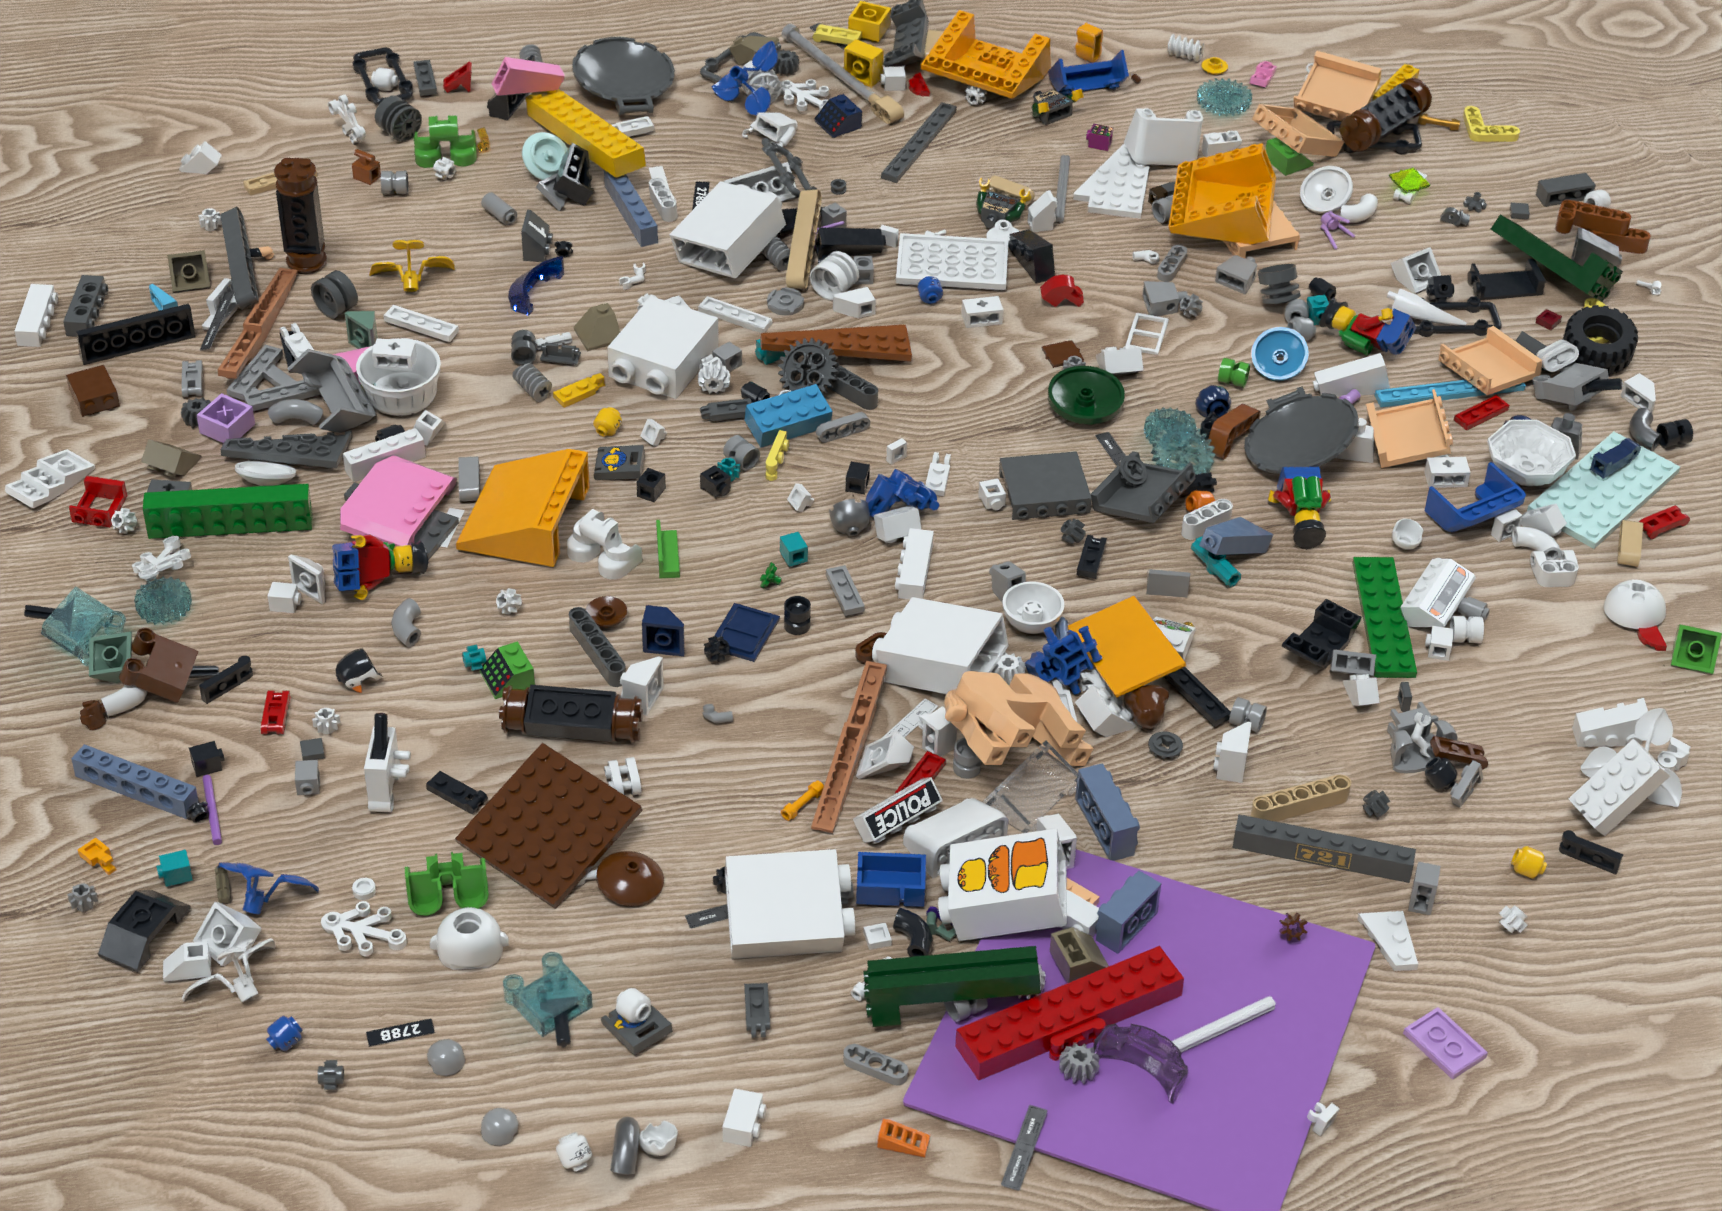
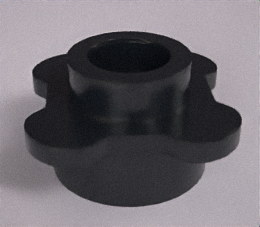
(563, 248)
(197, 812)

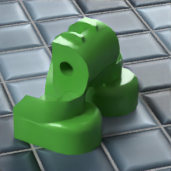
(462, 147)
(425, 888)

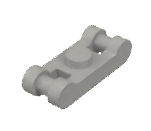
(192, 377)

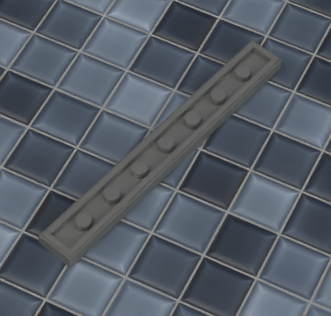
(918, 142)

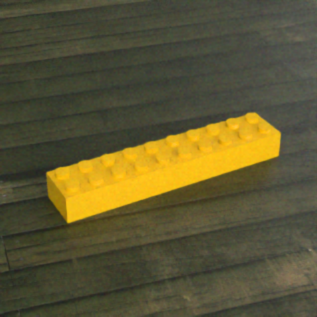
(580, 126)

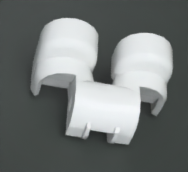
(592, 532)

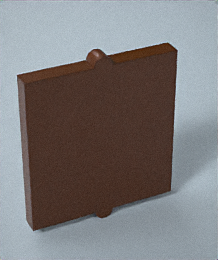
(1061, 351)

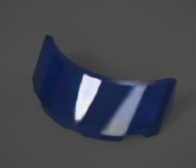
(523, 284)

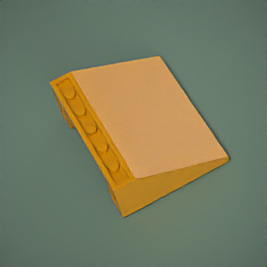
(985, 65)
(1225, 196)
(523, 505)

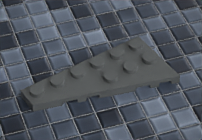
(292, 449)
(432, 532)

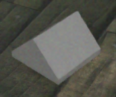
(1167, 583)

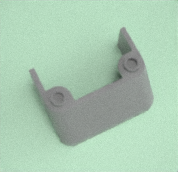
(337, 386)

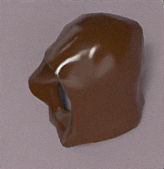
(1147, 705)

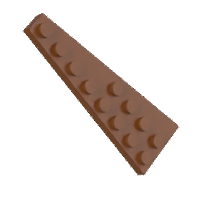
(874, 342)

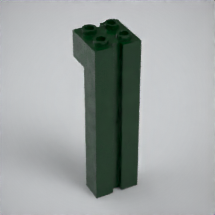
(1593, 278)
(947, 979)

